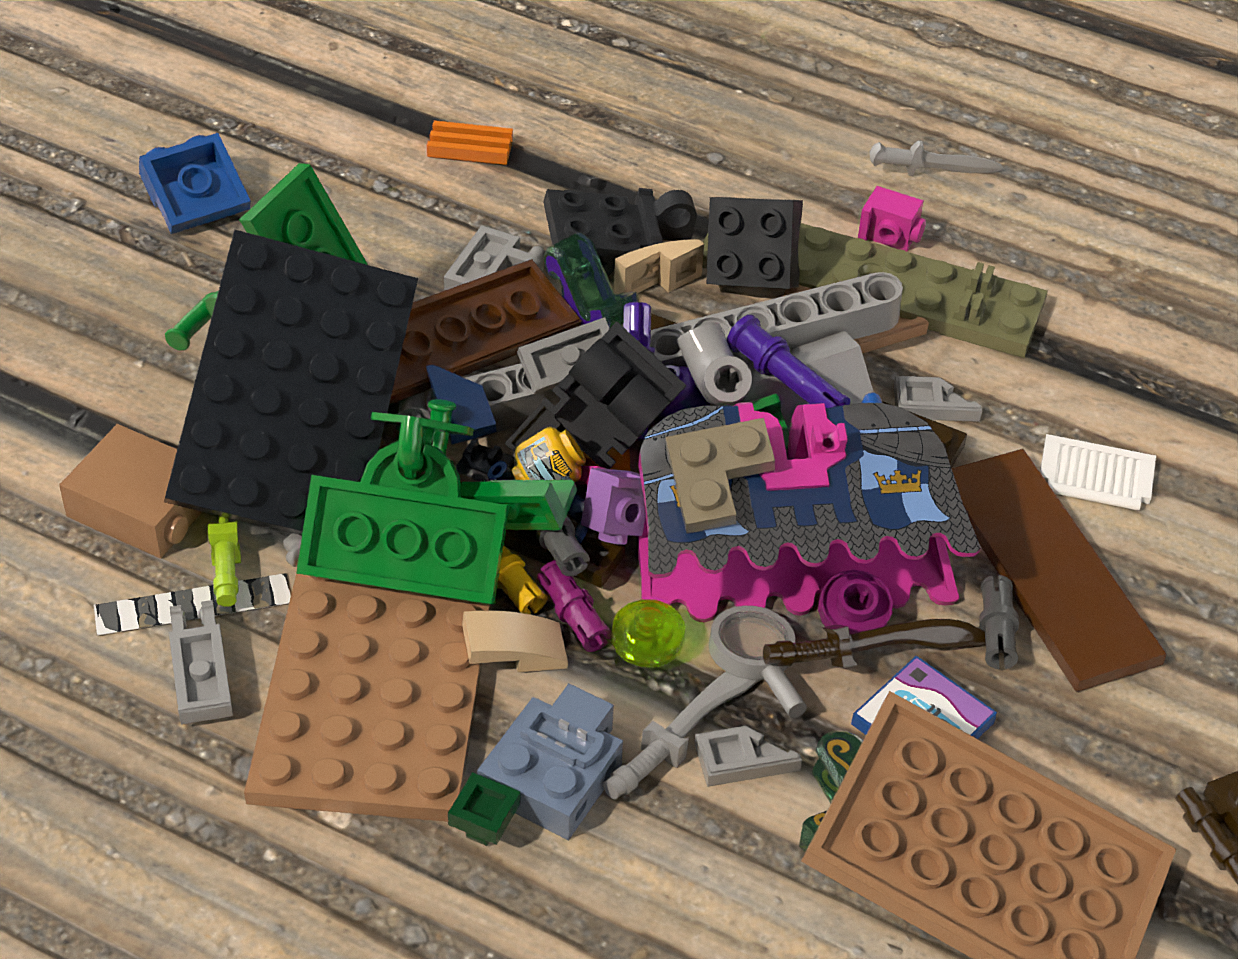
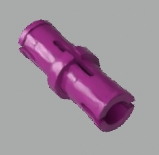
(575, 607)

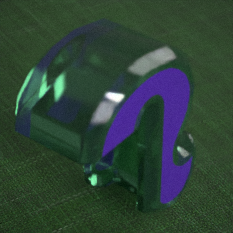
(585, 280)

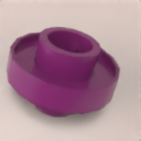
(855, 601)

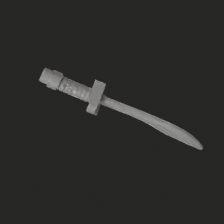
(669, 743)

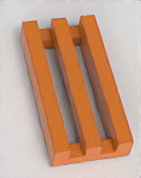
(470, 142)

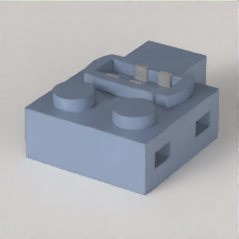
(557, 758)

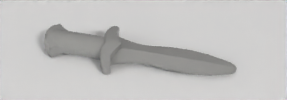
(920, 158)

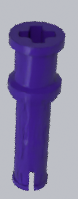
(773, 357)

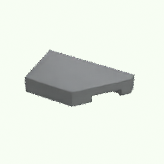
(934, 399)
(741, 755)

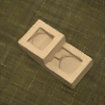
(665, 263)
(514, 636)

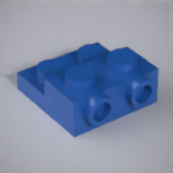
(193, 182)

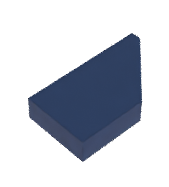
(470, 401)

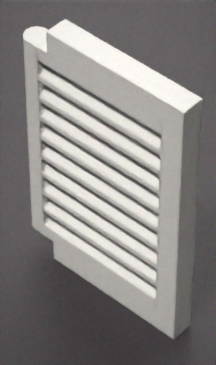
(1097, 472)

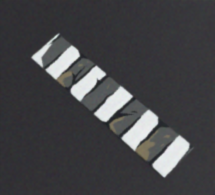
(155, 609)

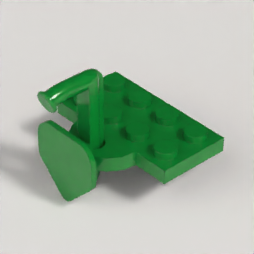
(292, 213)
(403, 529)

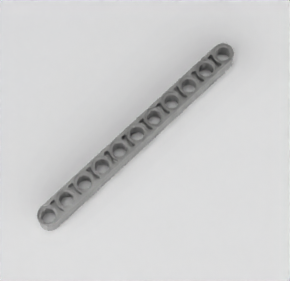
(854, 305)

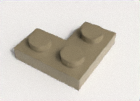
(705, 462)

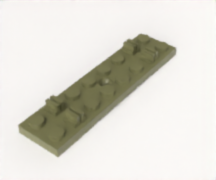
(950, 297)

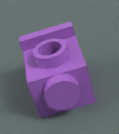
(614, 505)

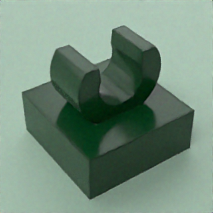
(484, 809)

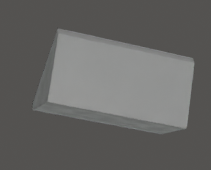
(833, 358)

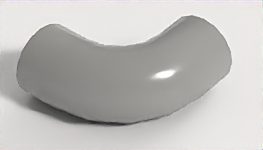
(715, 370)

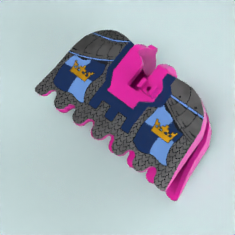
(857, 493)

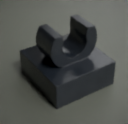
(479, 459)

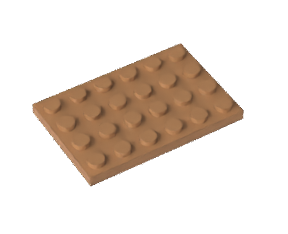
(367, 703)
(985, 847)

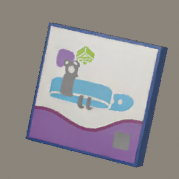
(935, 694)

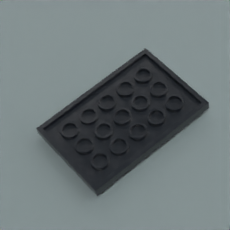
(288, 381)

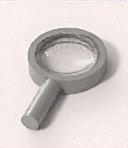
(738, 646)

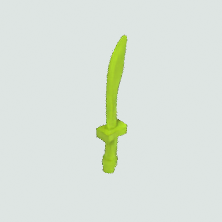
(224, 556)

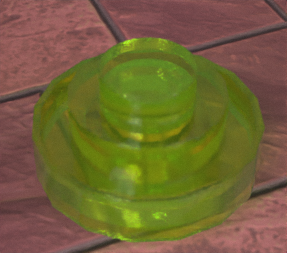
(648, 633)

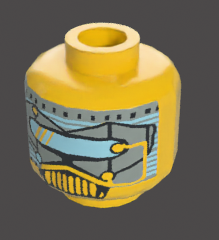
(549, 457)

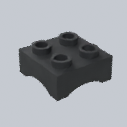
(753, 242)

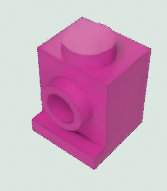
(892, 219)

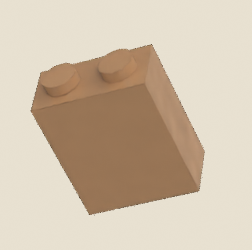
(124, 490)

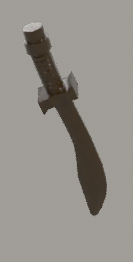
(840, 644)

